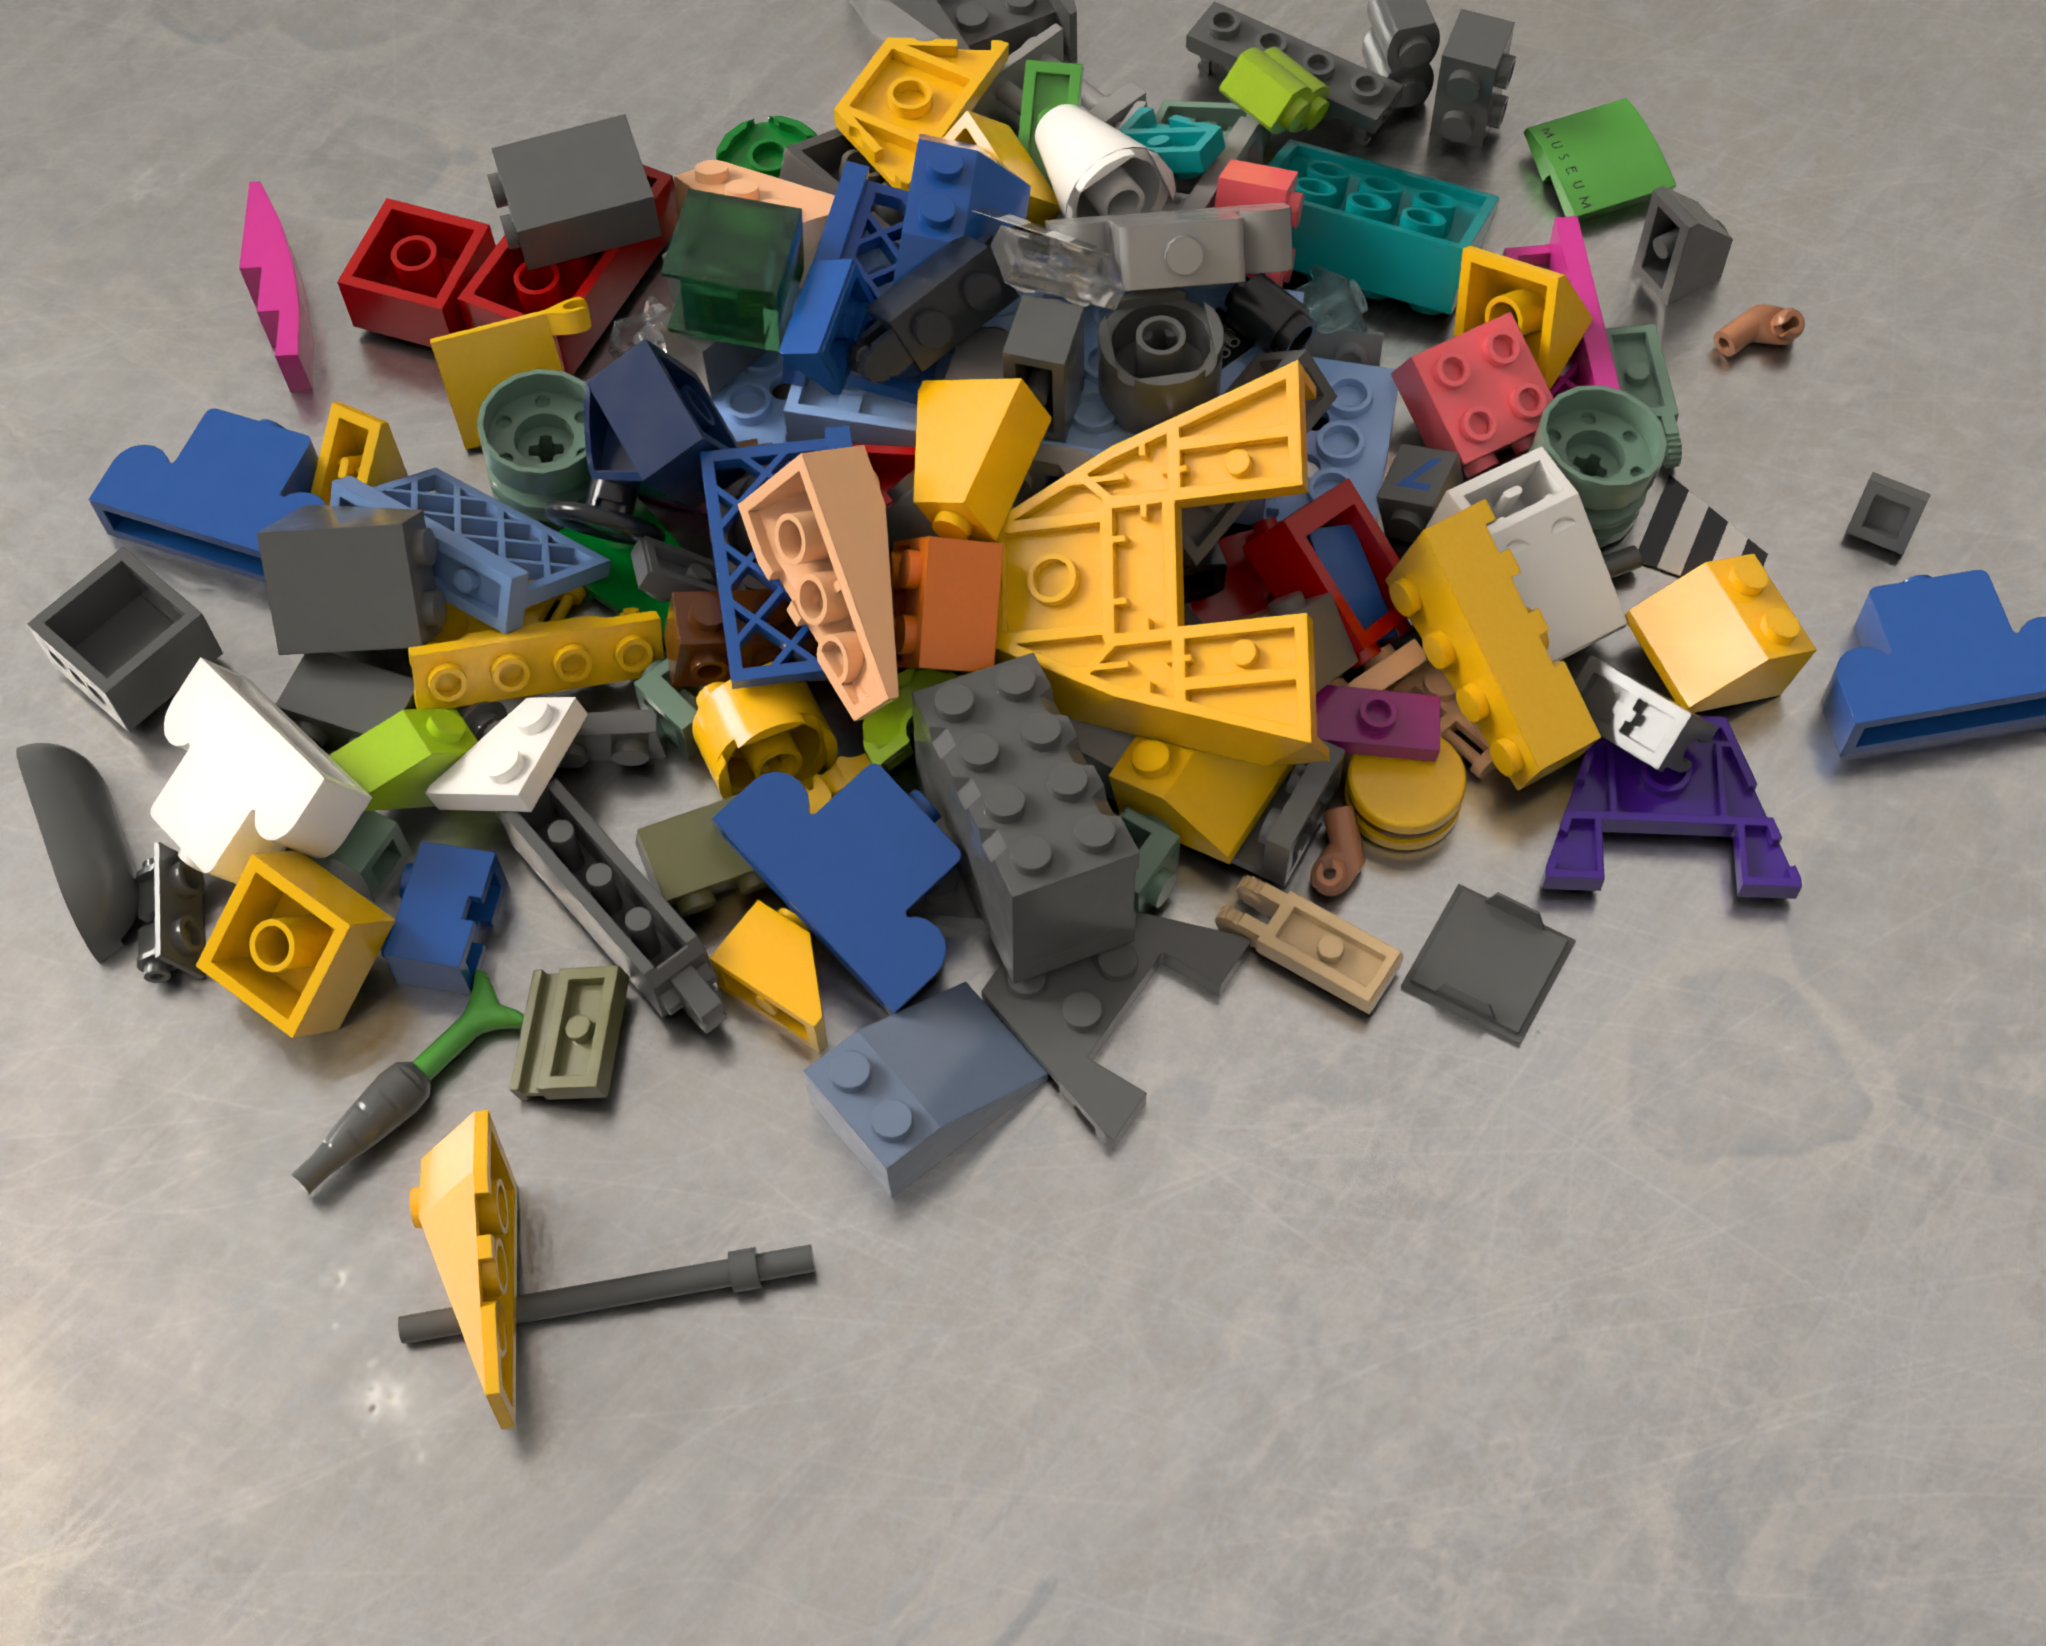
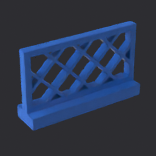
(845, 239)
(750, 460)

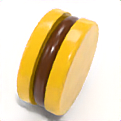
(1406, 800)

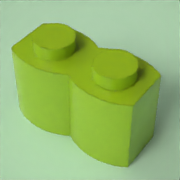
(1276, 91)

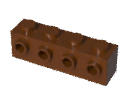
(697, 637)

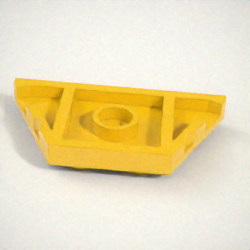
(913, 91)

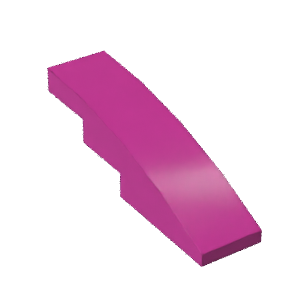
(277, 289)

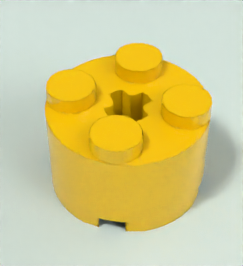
(761, 733)

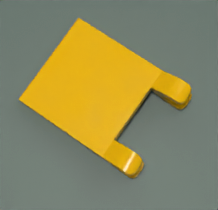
(489, 354)

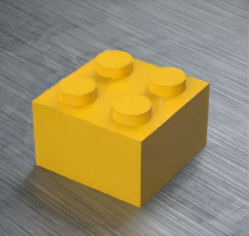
(295, 943)

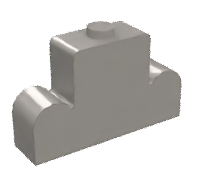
(1189, 244)

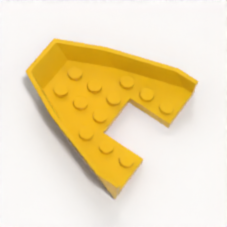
(1101, 584)

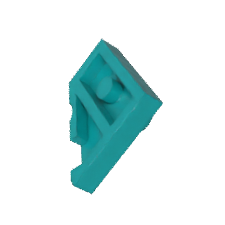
(1183, 144)

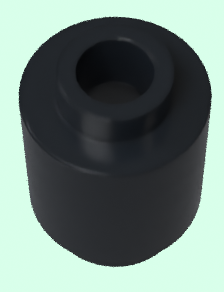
(1268, 315)

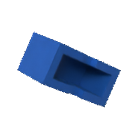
(440, 915)

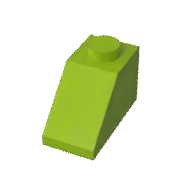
(405, 756)

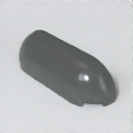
(83, 843)

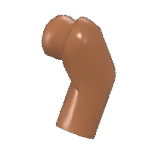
(1760, 325)
(1342, 856)

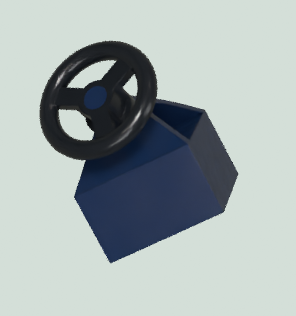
(644, 439)

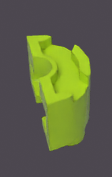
(891, 727)

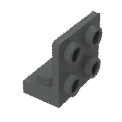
(1291, 818)

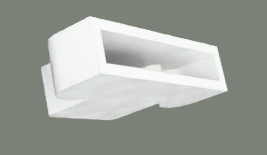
(248, 779)

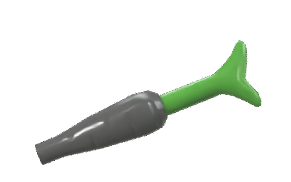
(404, 1087)

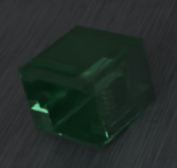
(735, 269)

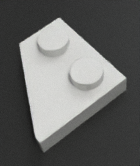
(513, 759)

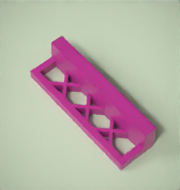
(1568, 256)

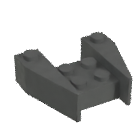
(971, 21)

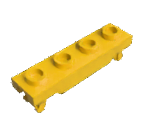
(535, 659)

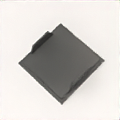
(1489, 962)

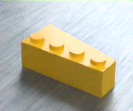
(1491, 646)

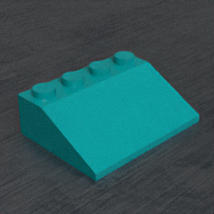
(1384, 226)

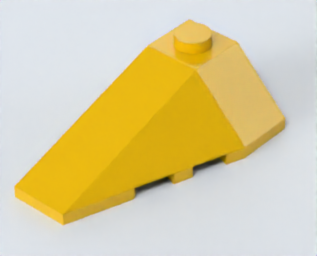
(471, 1227)

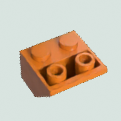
(945, 603)

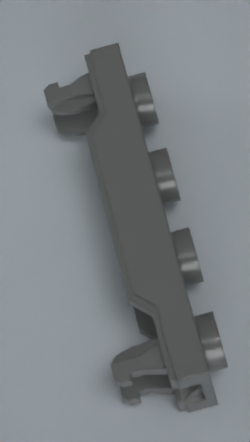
(1355, 92)

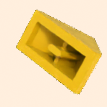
(356, 447)

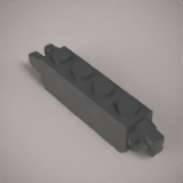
(616, 905)

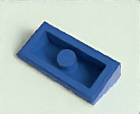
(826, 322)
(1349, 568)

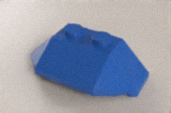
(944, 189)

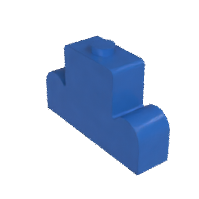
(215, 495)
(1935, 666)
(851, 871)

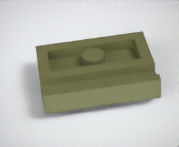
(570, 1033)

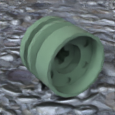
(535, 441)
(1607, 451)

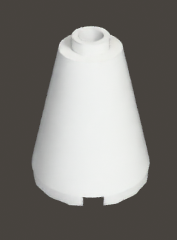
(1099, 167)

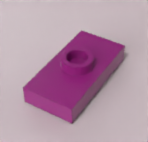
(1380, 722)

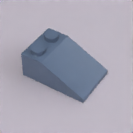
(921, 1084)

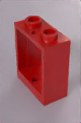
(1291, 564)

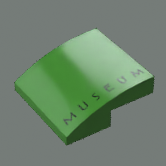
(1599, 159)

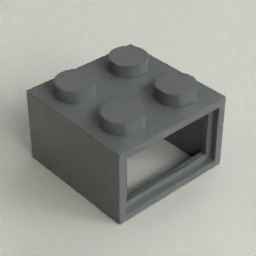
(124, 638)

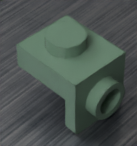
(1157, 861)

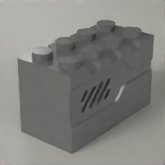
(1027, 815)

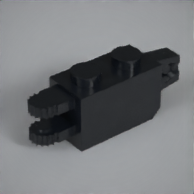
(932, 309)

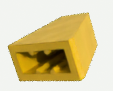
(974, 452)

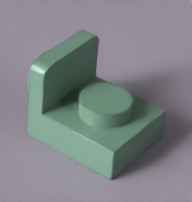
(673, 705)

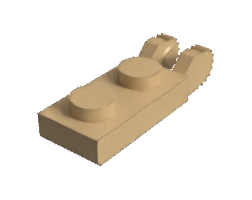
(1313, 943)

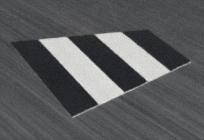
(1006, 217)
(1689, 533)

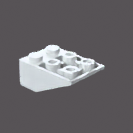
(1553, 545)

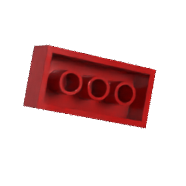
(604, 279)

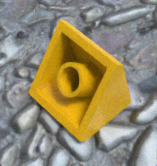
(1538, 298)

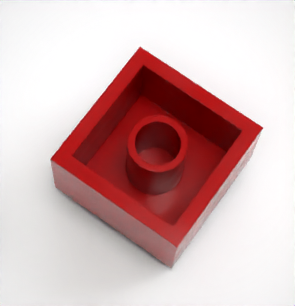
(413, 271)

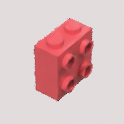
(1476, 394)

